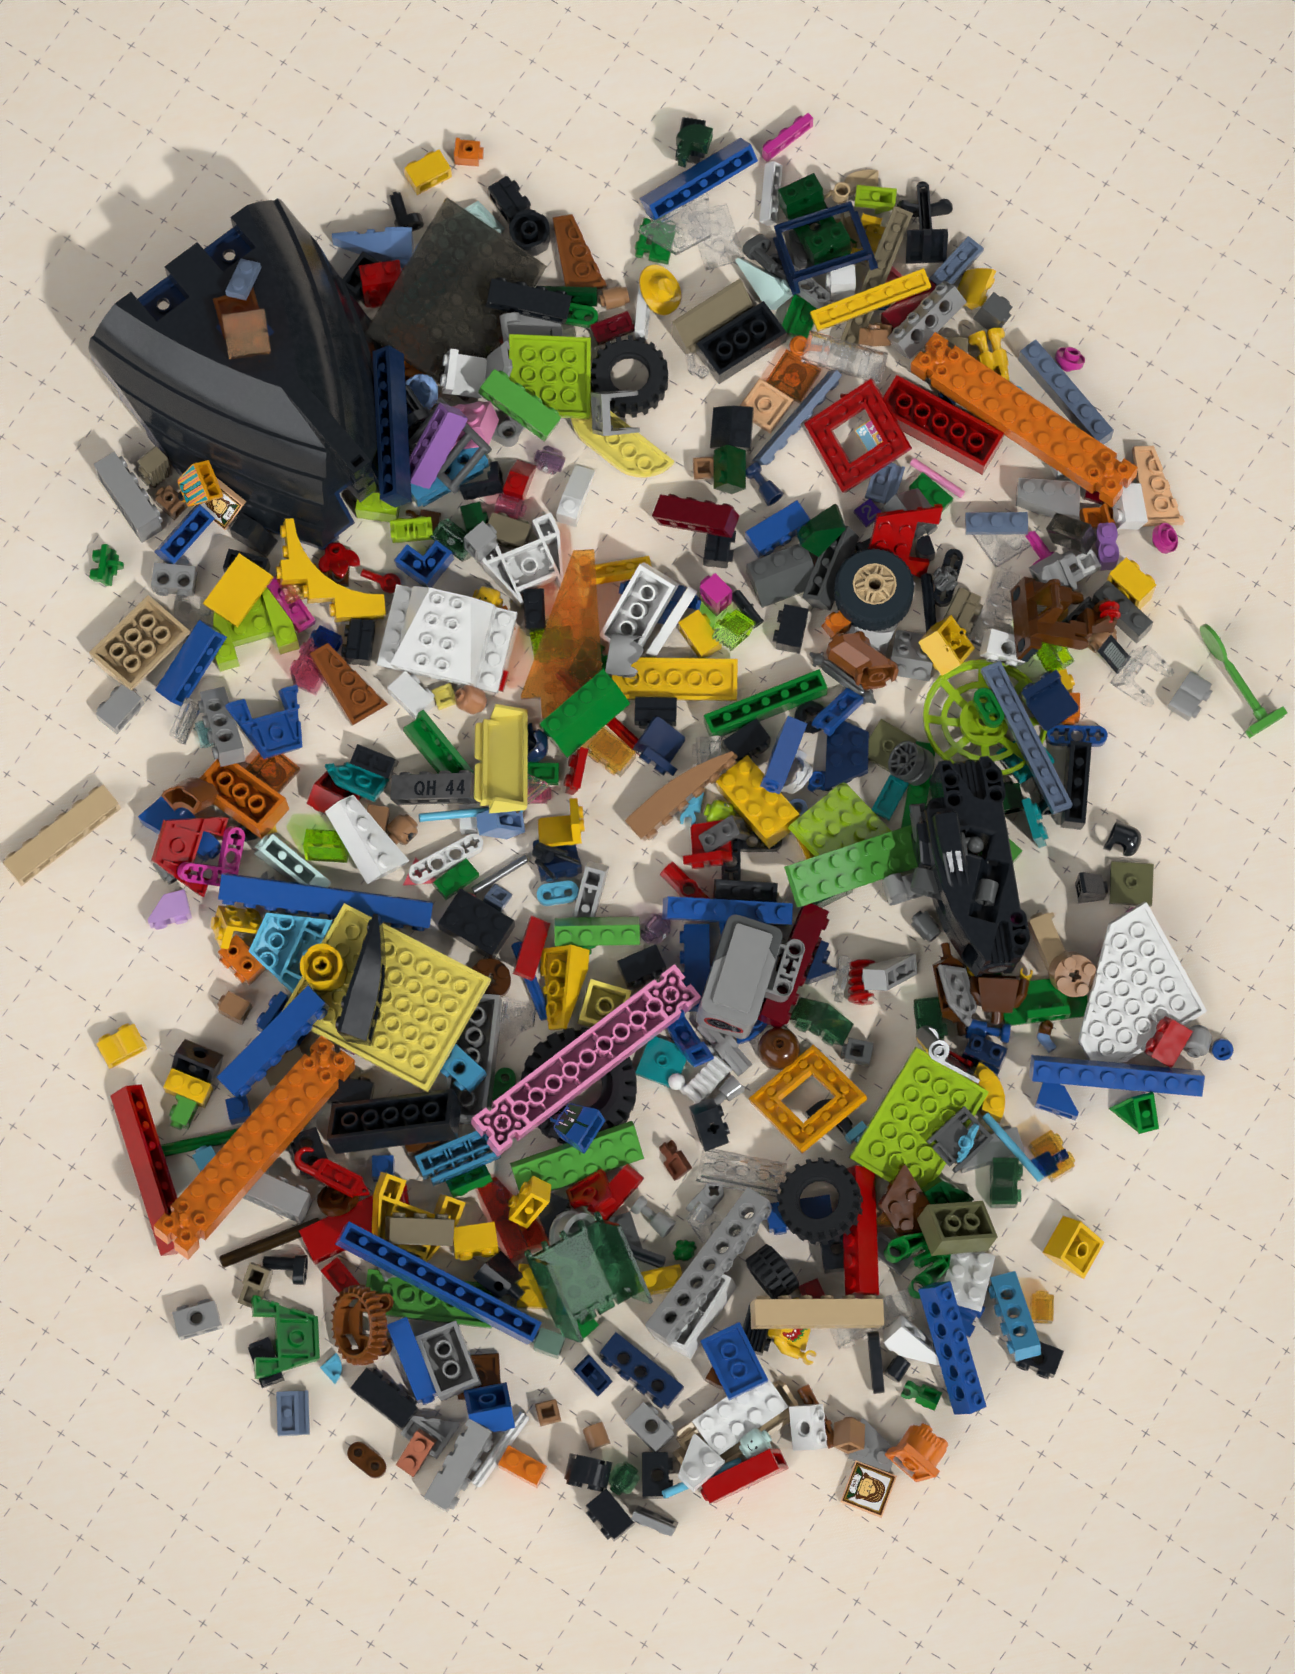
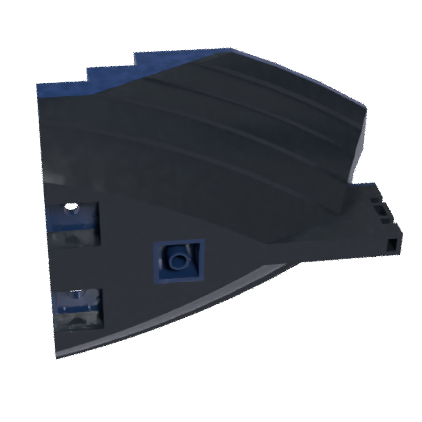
(273, 425)

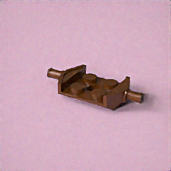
(947, 1012)

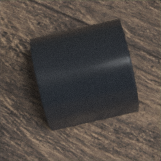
(925, 548)
(897, 1368)

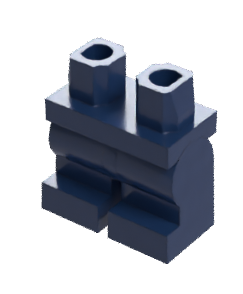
(986, 1051)

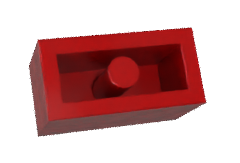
(1167, 1041)

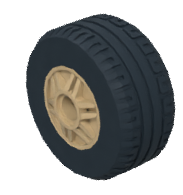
(874, 589)

